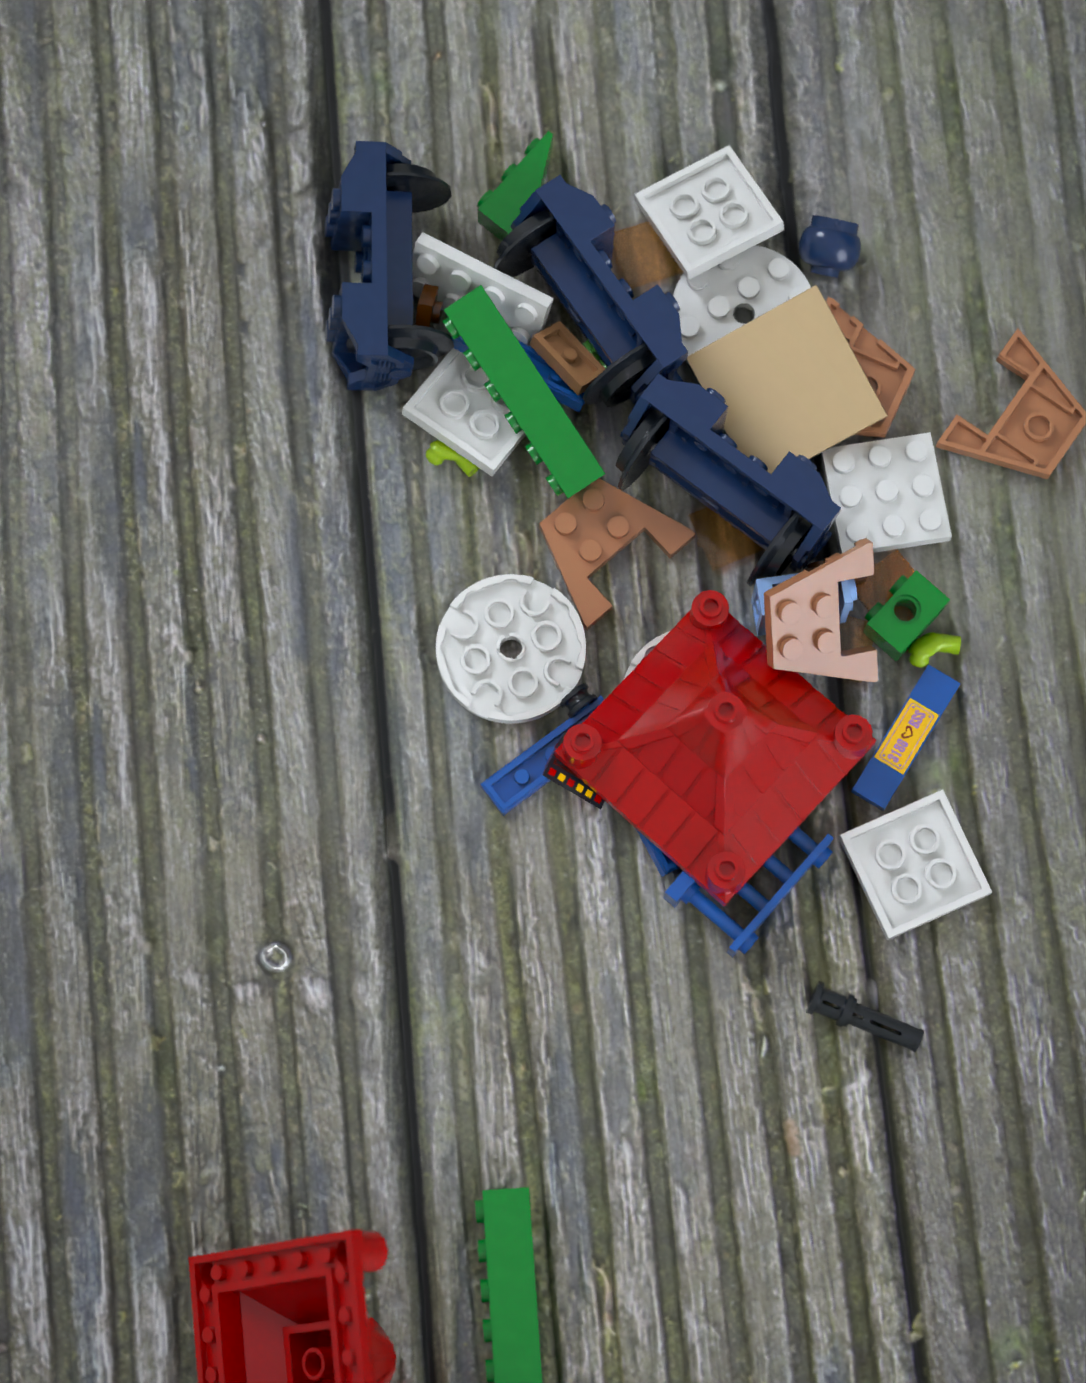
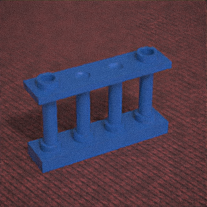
(687, 890)

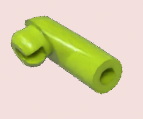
(439, 452)
(930, 644)

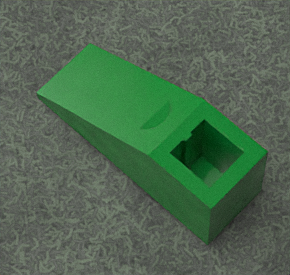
(502, 206)

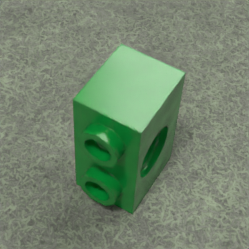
(920, 598)

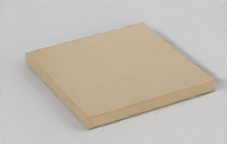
(789, 382)

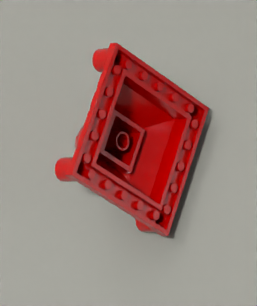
(715, 748)
(290, 1312)

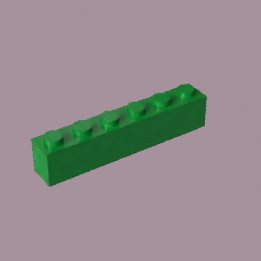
(523, 391)
(509, 1286)

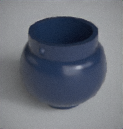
(830, 246)

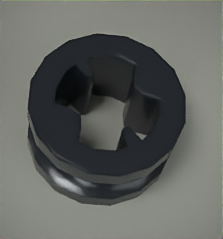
(577, 699)

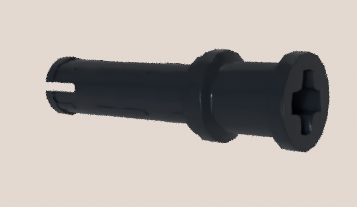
(843, 1015)

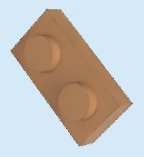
(567, 356)

